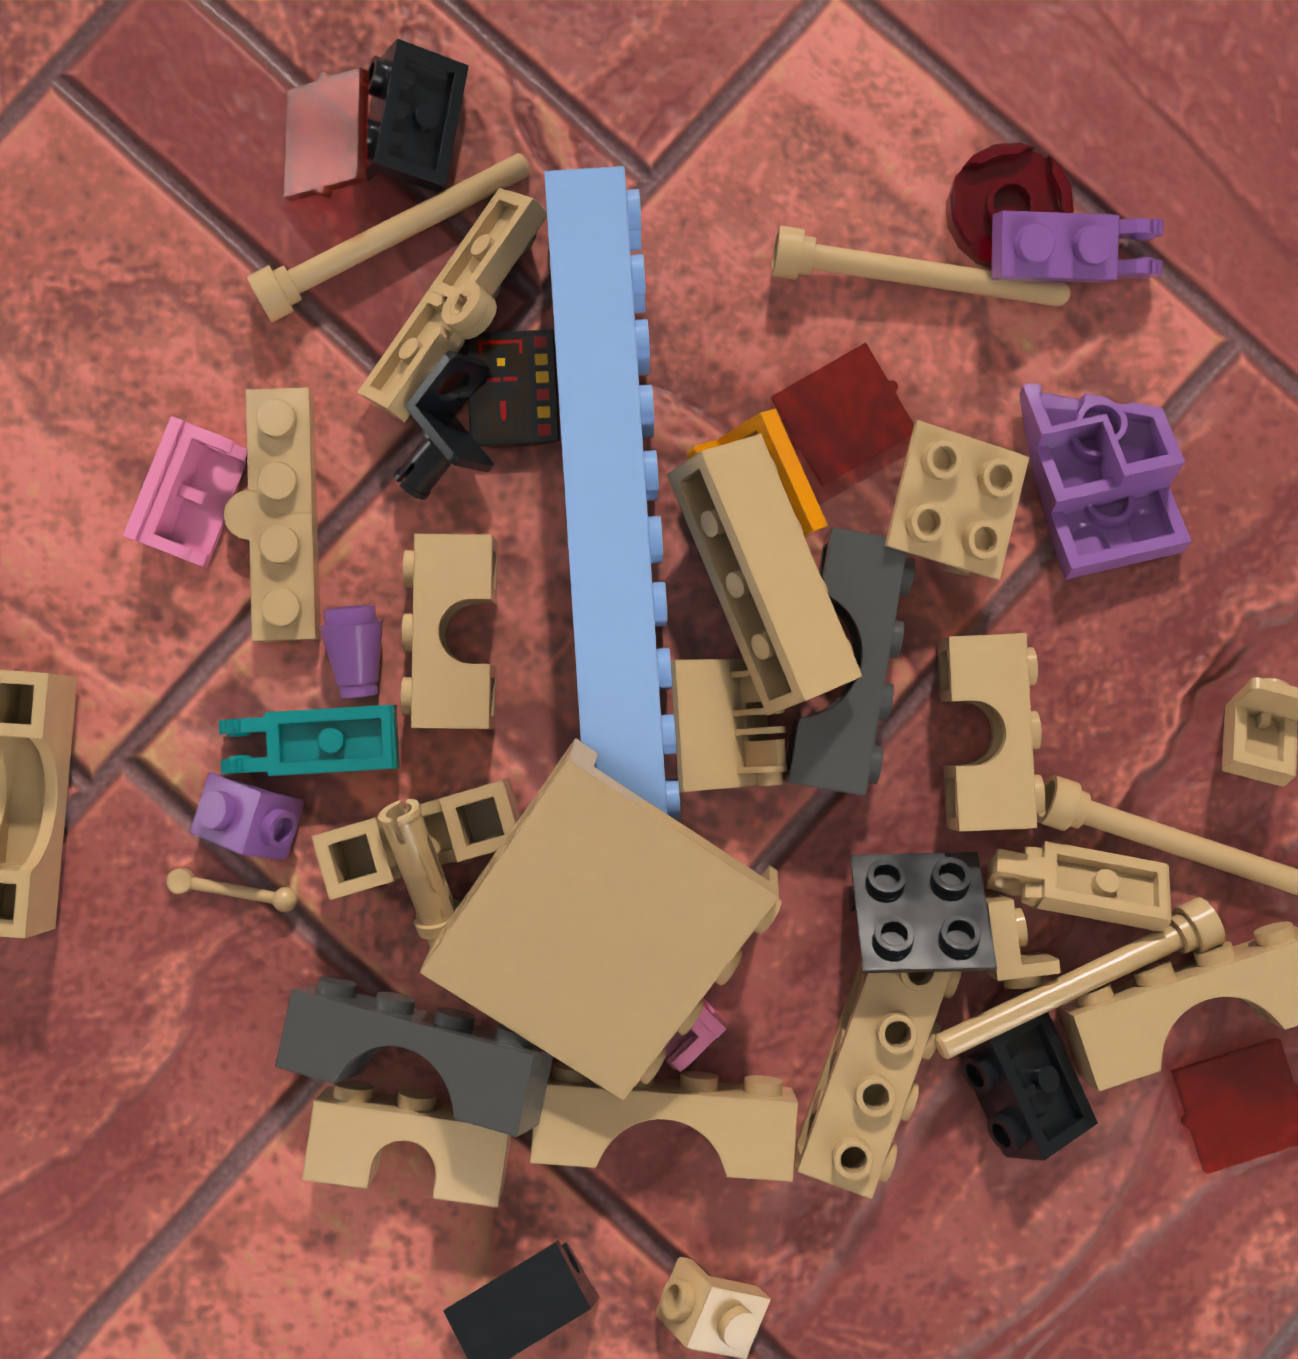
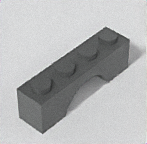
(864, 585)
(489, 1073)

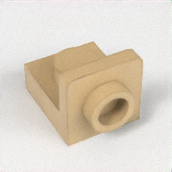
(1008, 935)

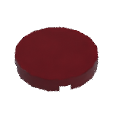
(1002, 180)

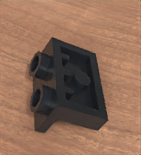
(413, 114)
(1028, 1090)

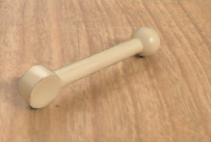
(183, 880)

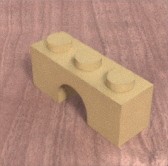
(446, 577)
(1001, 784)
(458, 825)
(355, 1124)

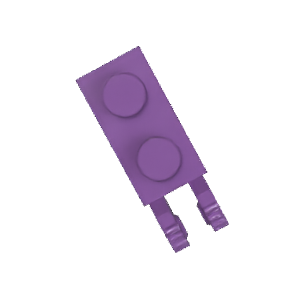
(1069, 247)

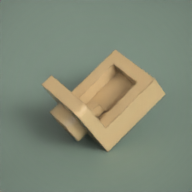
(1262, 731)
(711, 1311)

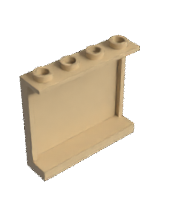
(600, 926)

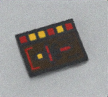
(519, 394)

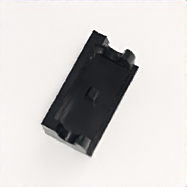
(522, 1305)

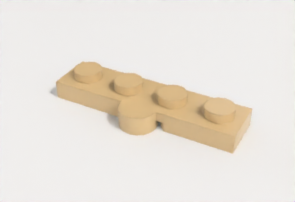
(458, 301)
(280, 515)

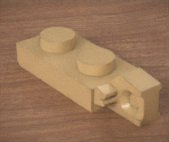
(1085, 883)

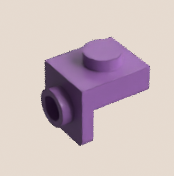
(246, 817)

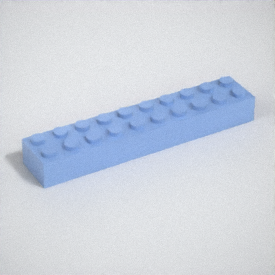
(610, 477)

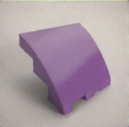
(1103, 479)

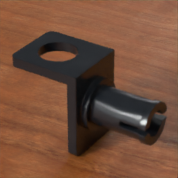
(445, 437)

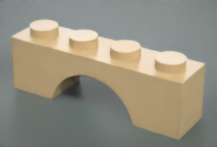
(33, 796)
(1123, 1028)
(745, 1123)

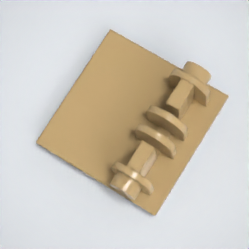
(956, 501)
(722, 728)

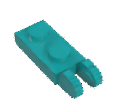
(318, 741)

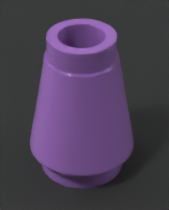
(354, 648)

